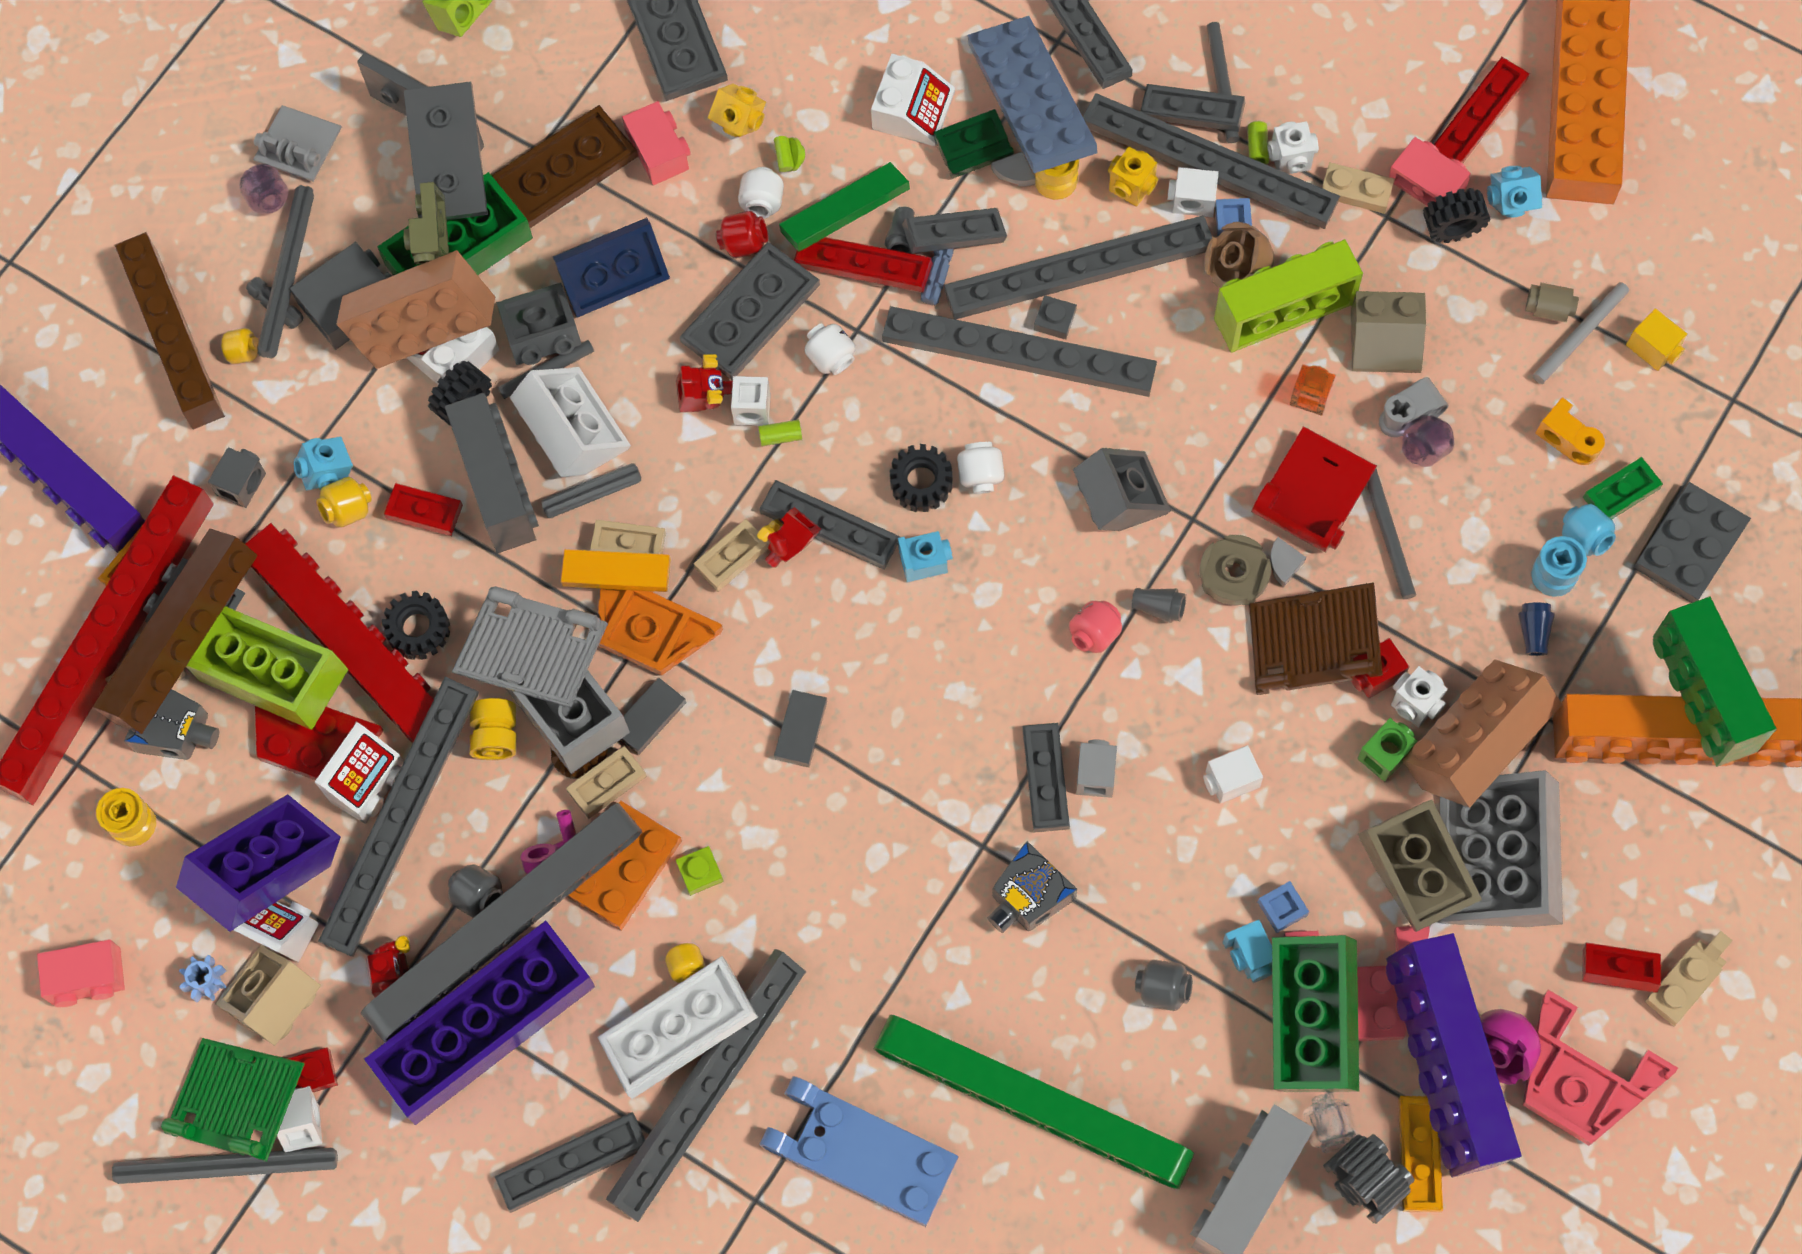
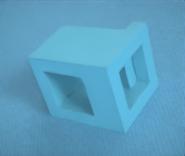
(920, 566)
(1251, 950)

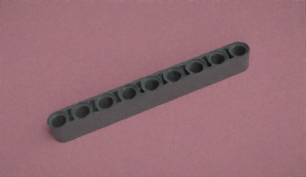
(501, 922)

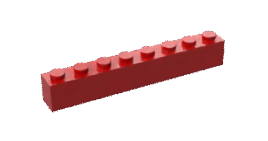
(339, 629)

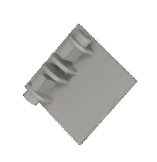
(296, 143)

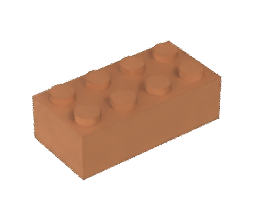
(416, 310)
(1482, 732)

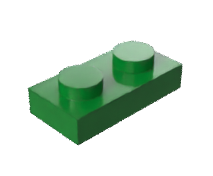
(1624, 489)

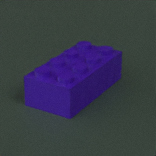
(257, 862)

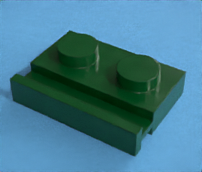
(973, 143)

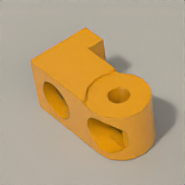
(1570, 435)

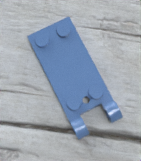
(865, 1154)

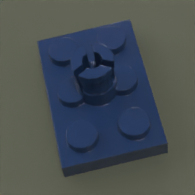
(611, 267)

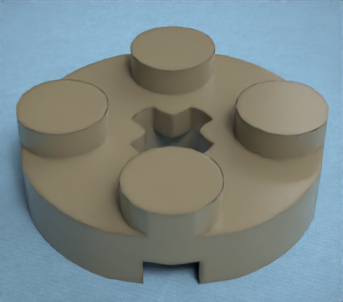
(1239, 589)

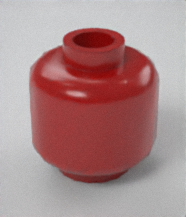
(742, 234)

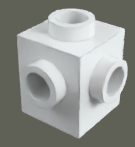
(1293, 147)
(1419, 696)

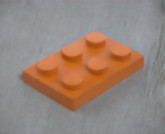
(625, 880)

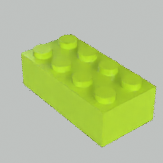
(1287, 295)
(267, 667)

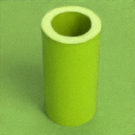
(1258, 141)
(780, 432)

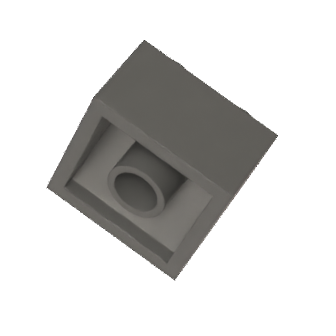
(1120, 489)

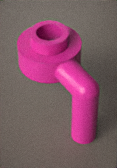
(538, 853)

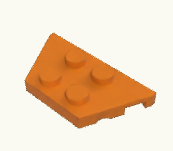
(652, 629)

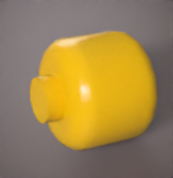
(239, 346)
(684, 961)

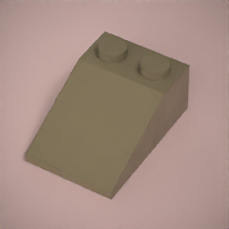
(1420, 865)

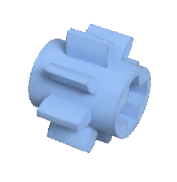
(193, 978)

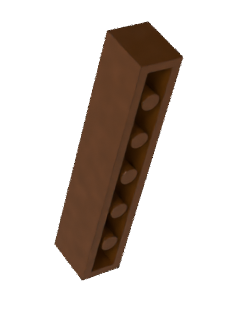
(169, 331)
(175, 631)

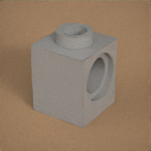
(1096, 769)

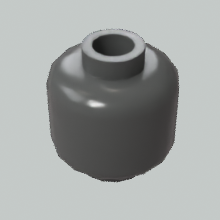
(473, 889)
(1164, 985)

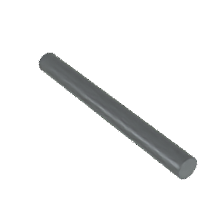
(1220, 69)
(1390, 537)

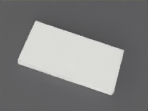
(677, 1027)

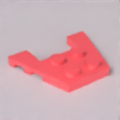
(1376, 995)
(1577, 1090)

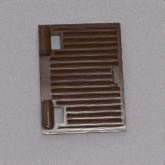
(1315, 638)

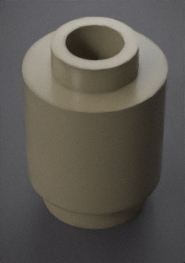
(1552, 302)

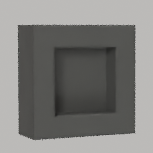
(1055, 317)

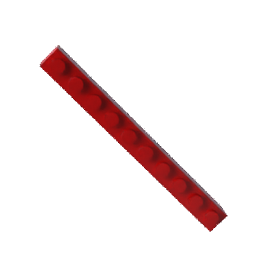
(102, 640)

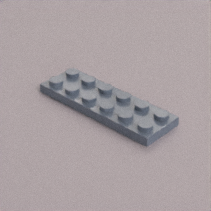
(1032, 94)

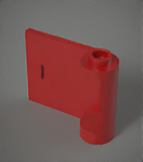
(1314, 490)

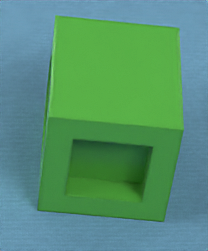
(1378, 760)

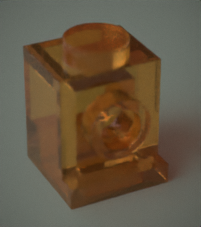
(1314, 382)

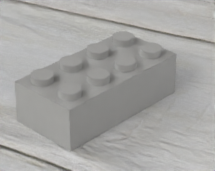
(578, 731)
(1255, 1183)

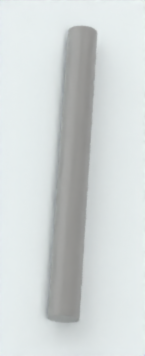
(1581, 333)

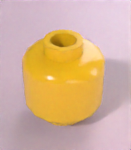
(343, 502)

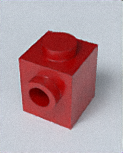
(1392, 667)

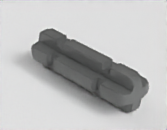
(260, 291)

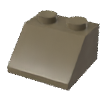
(1388, 331)

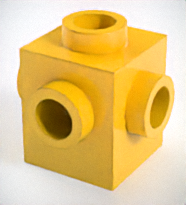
(737, 110)
(1132, 175)

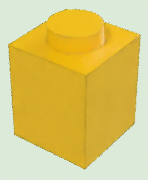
(1657, 340)

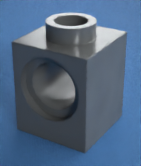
(237, 476)

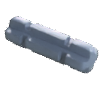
(937, 276)

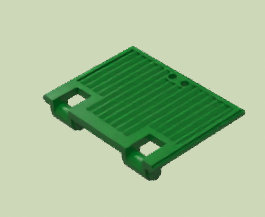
(234, 1098)

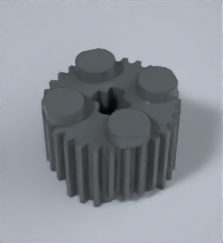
(1369, 1176)

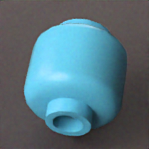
(1589, 528)

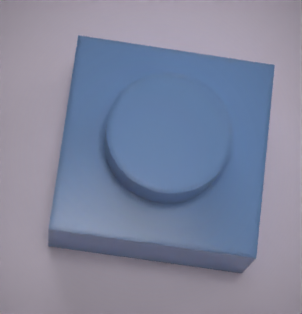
(1232, 211)
(1283, 907)

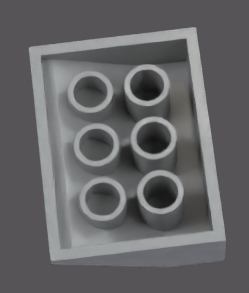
(1510, 851)

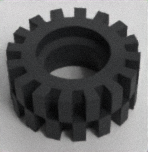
(1456, 215)
(457, 385)
(921, 459)
(402, 611)

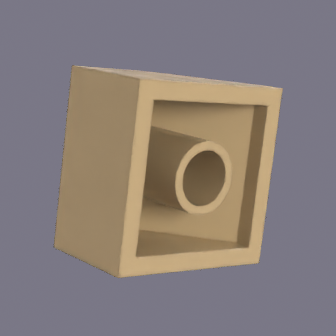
(269, 994)

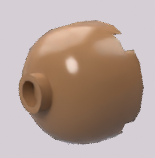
(1237, 253)

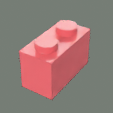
(656, 142)
(1427, 172)
(81, 973)

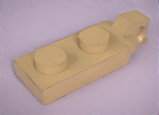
(1689, 979)

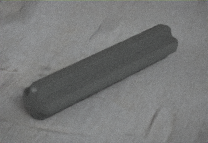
(591, 490)

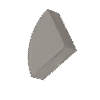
(1014, 170)
(1285, 561)

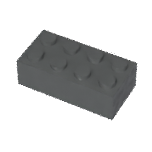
(493, 472)

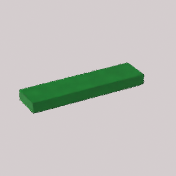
(844, 206)

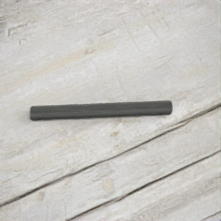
(285, 272)
(223, 1166)

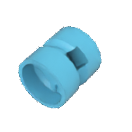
(1558, 566)

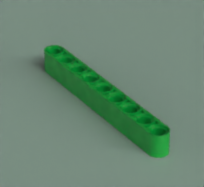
(1034, 1102)

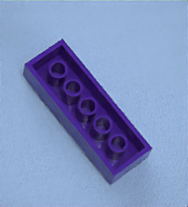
(479, 1023)
(1452, 1056)

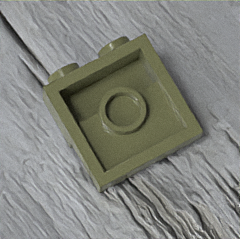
(428, 235)

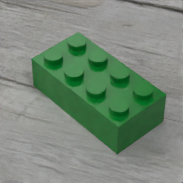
(478, 239)
(1713, 682)
(1315, 1014)

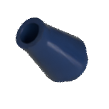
(1536, 627)

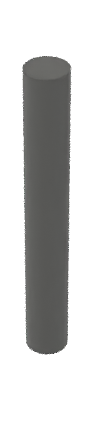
(557, 362)

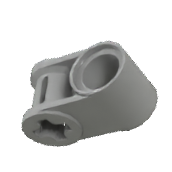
(1410, 406)

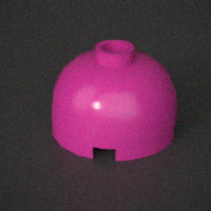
(1512, 1044)

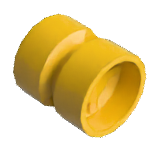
(1058, 181)
(493, 734)
(126, 817)

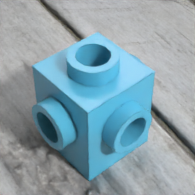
(1515, 191)
(322, 462)

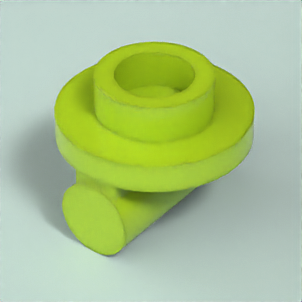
(789, 153)

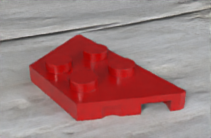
(300, 748)

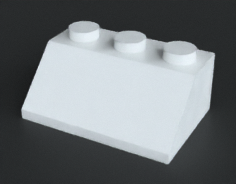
(568, 420)

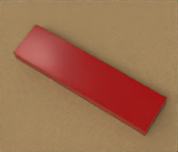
(1481, 110)
(866, 263)

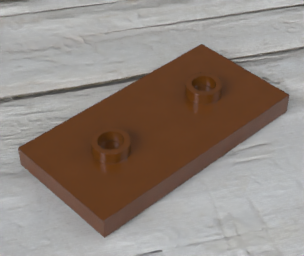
(565, 165)

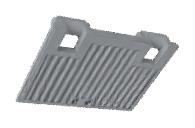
(530, 647)

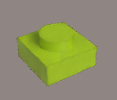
(699, 870)

